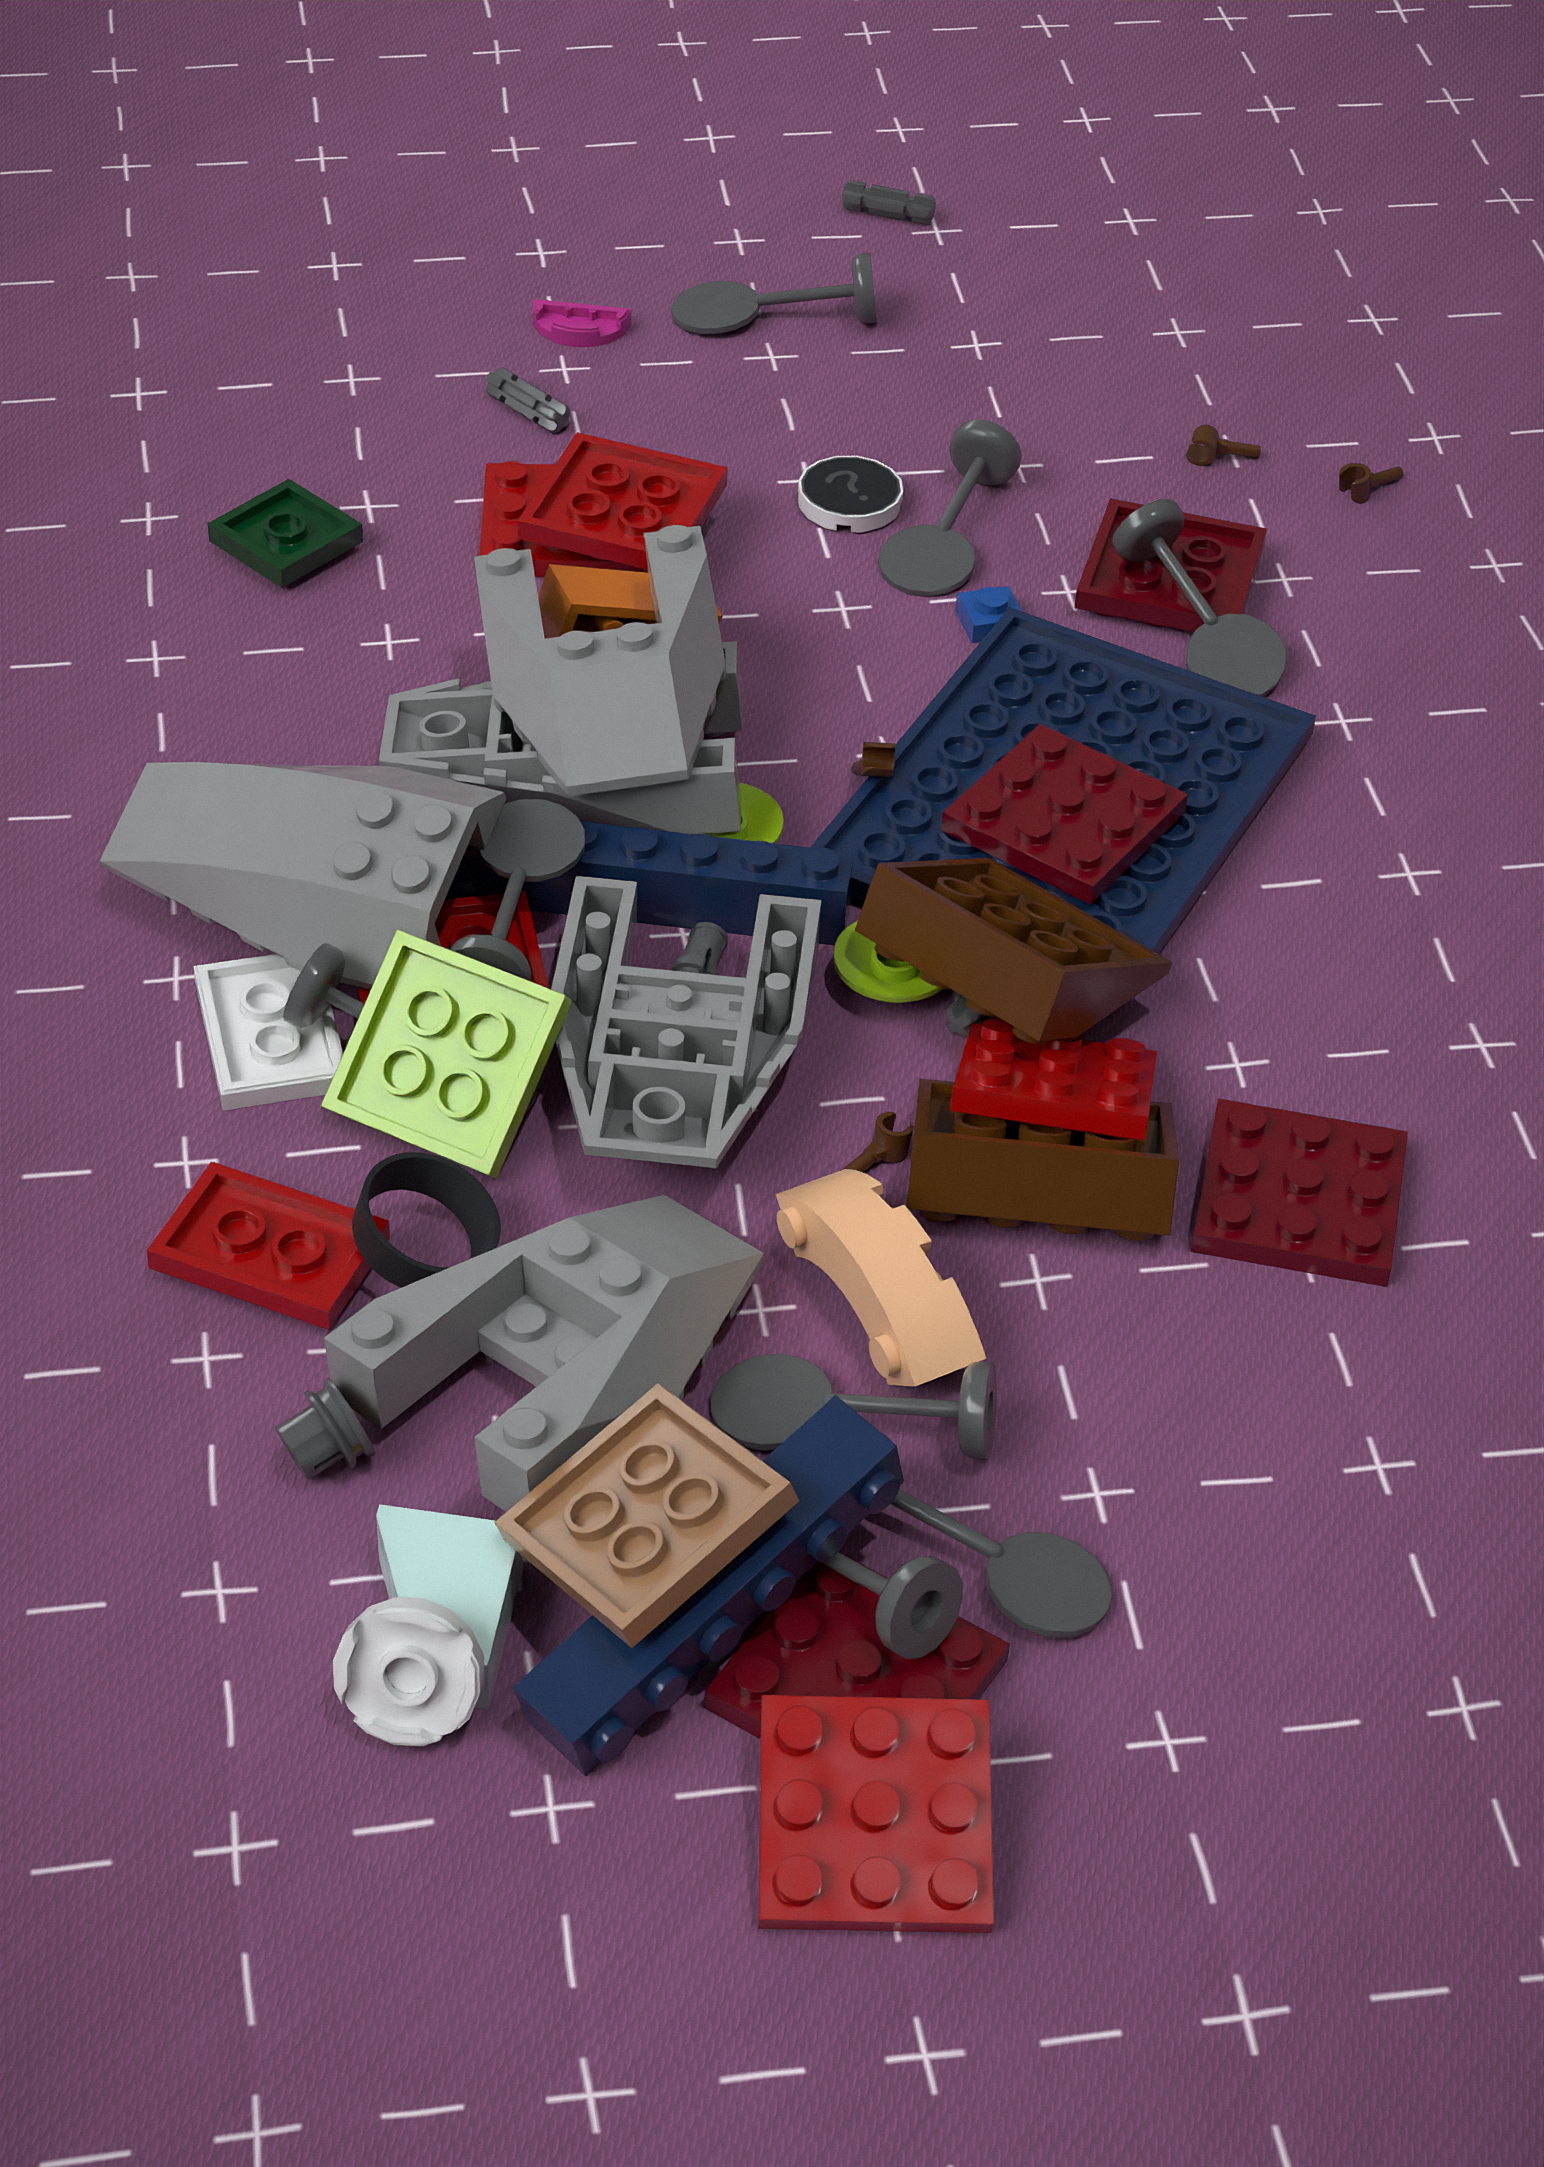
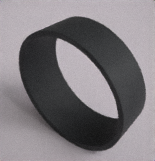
(439, 1180)

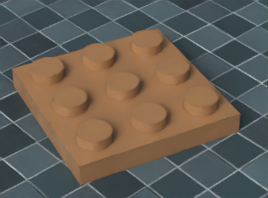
(646, 1514)

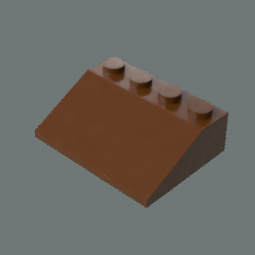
(1005, 945)
(1041, 1171)

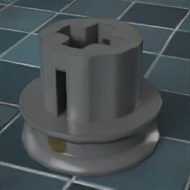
(324, 1432)

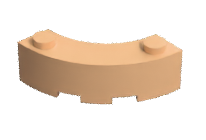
(882, 1268)

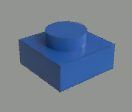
(982, 609)

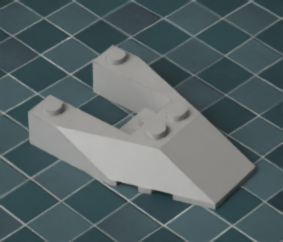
(615, 701)
(467, 740)
(669, 1057)
(576, 1309)

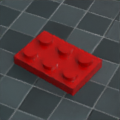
(264, 1245)

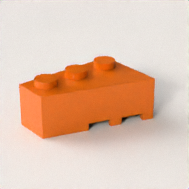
(594, 600)

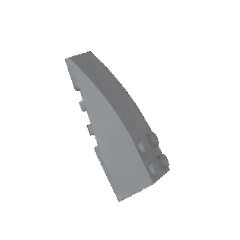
(303, 851)

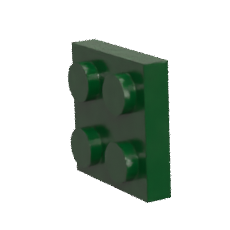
(285, 532)

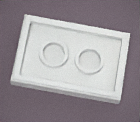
(250, 1044)

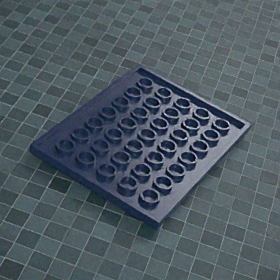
(1151, 715)

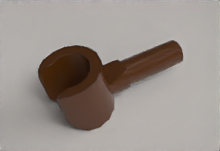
(1209, 436)
(1361, 480)
(876, 760)
(885, 1144)

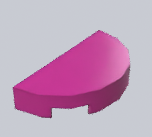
(580, 323)

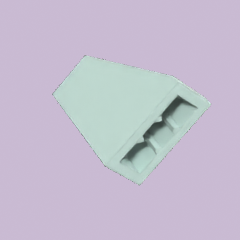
(455, 1565)

